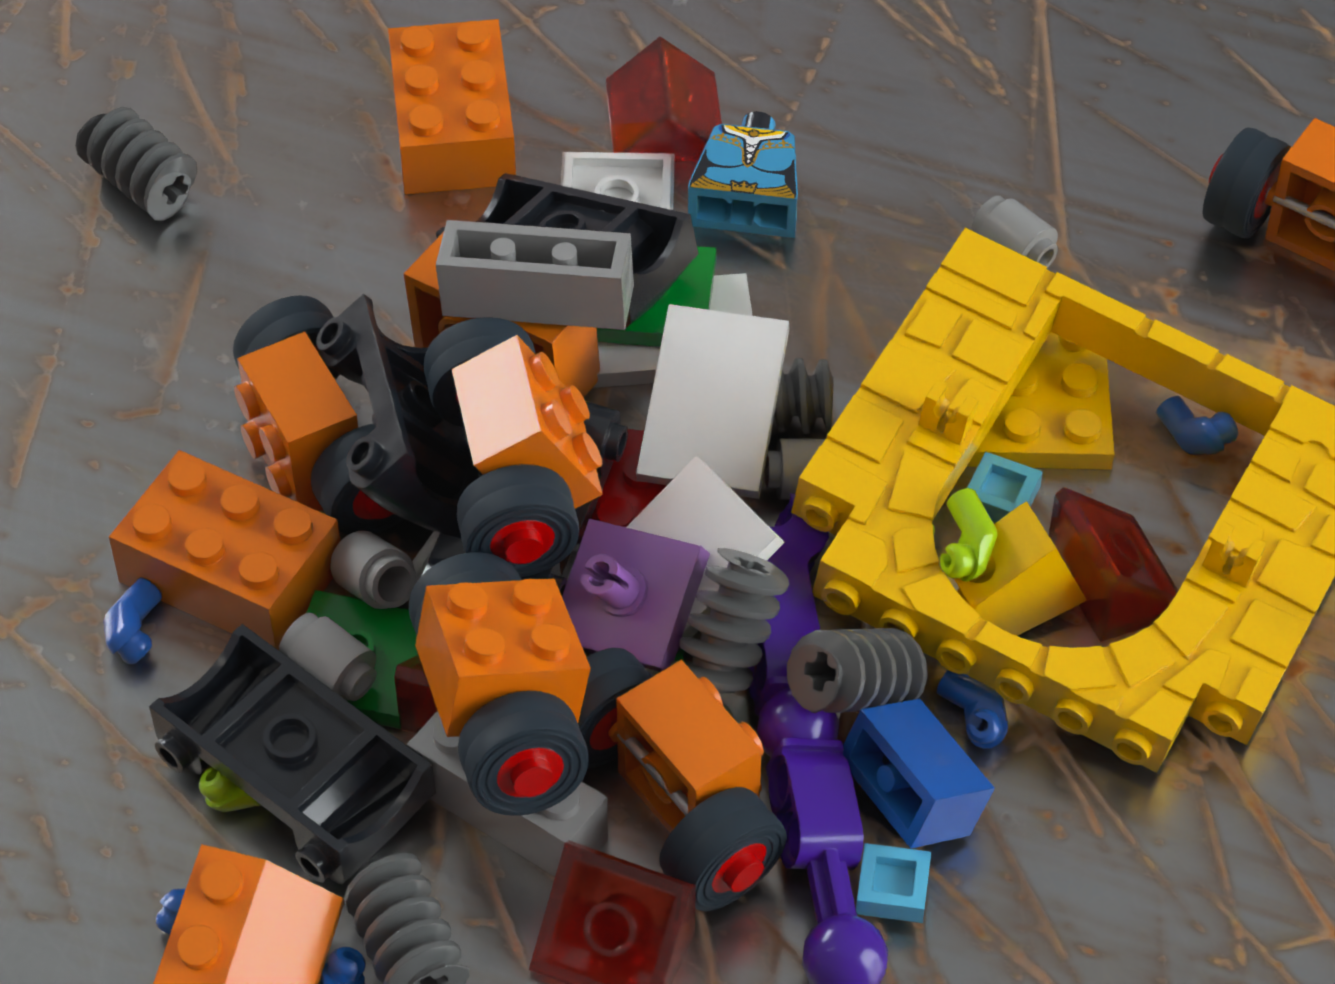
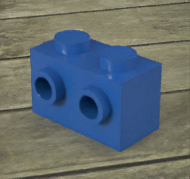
(916, 773)

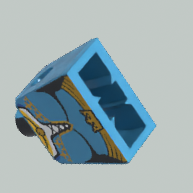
(746, 179)

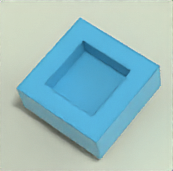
(1004, 484)
(893, 883)

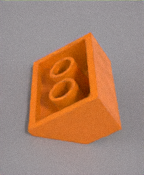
(248, 924)

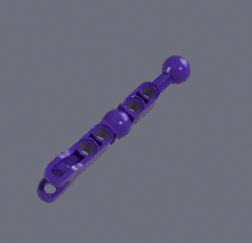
(812, 779)

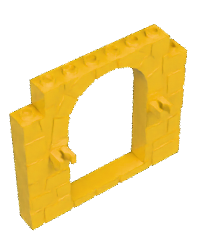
(928, 411)

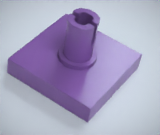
(633, 591)

